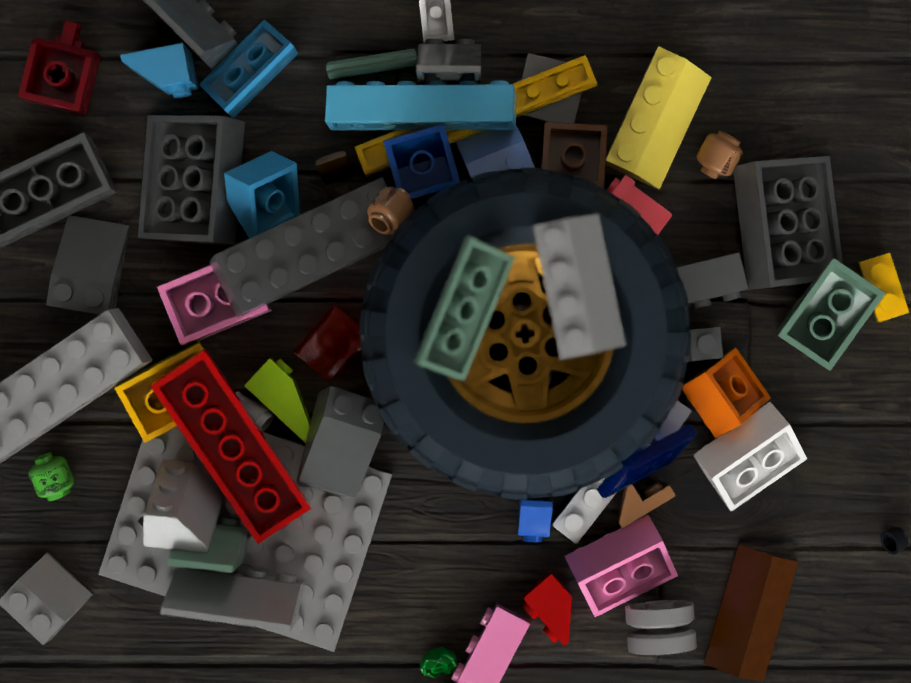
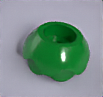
(438, 661)

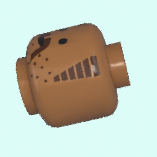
(719, 154)
(389, 209)

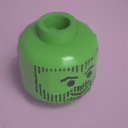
(51, 476)

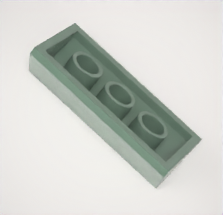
(465, 309)

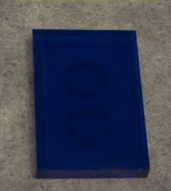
(647, 461)

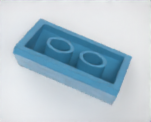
(249, 68)

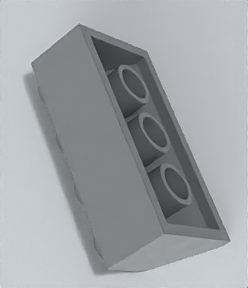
(579, 286)

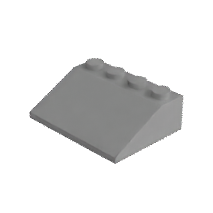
(235, 597)

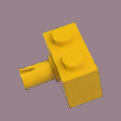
(882, 274)

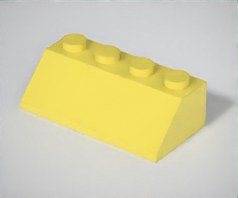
(658, 118)

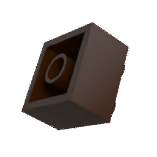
(575, 150)

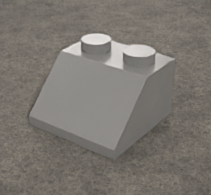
(45, 598)

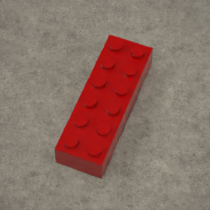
(230, 445)

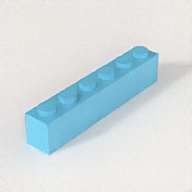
(421, 106)

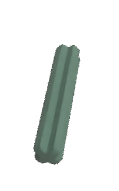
(371, 64)

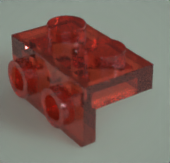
(330, 343)

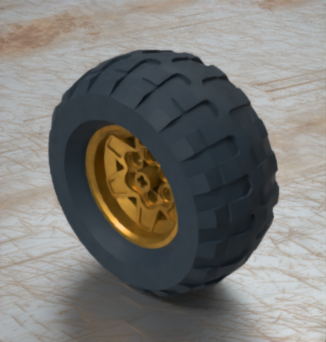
(536, 436)

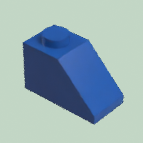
(534, 518)

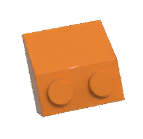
(726, 393)

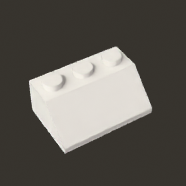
(751, 456)

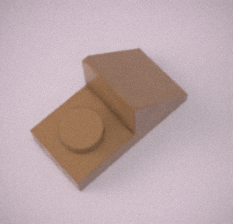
(634, 507)

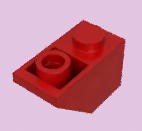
(552, 604)

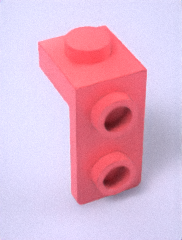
(649, 209)

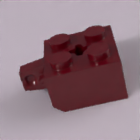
(53, 57)

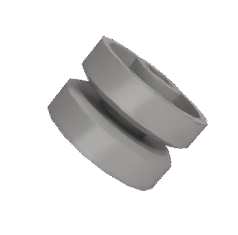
(660, 627)

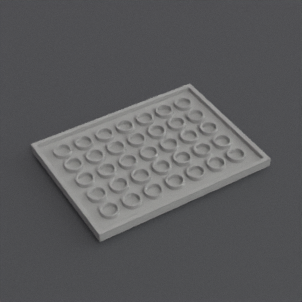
(319, 547)

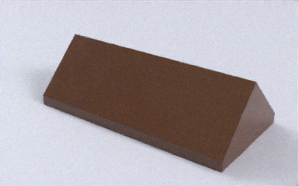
(750, 613)

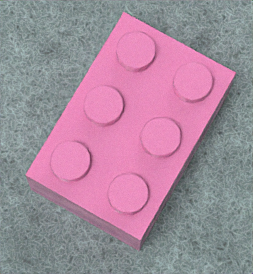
(200, 306)

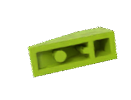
(281, 395)

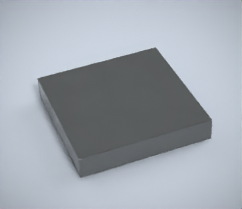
(561, 111)

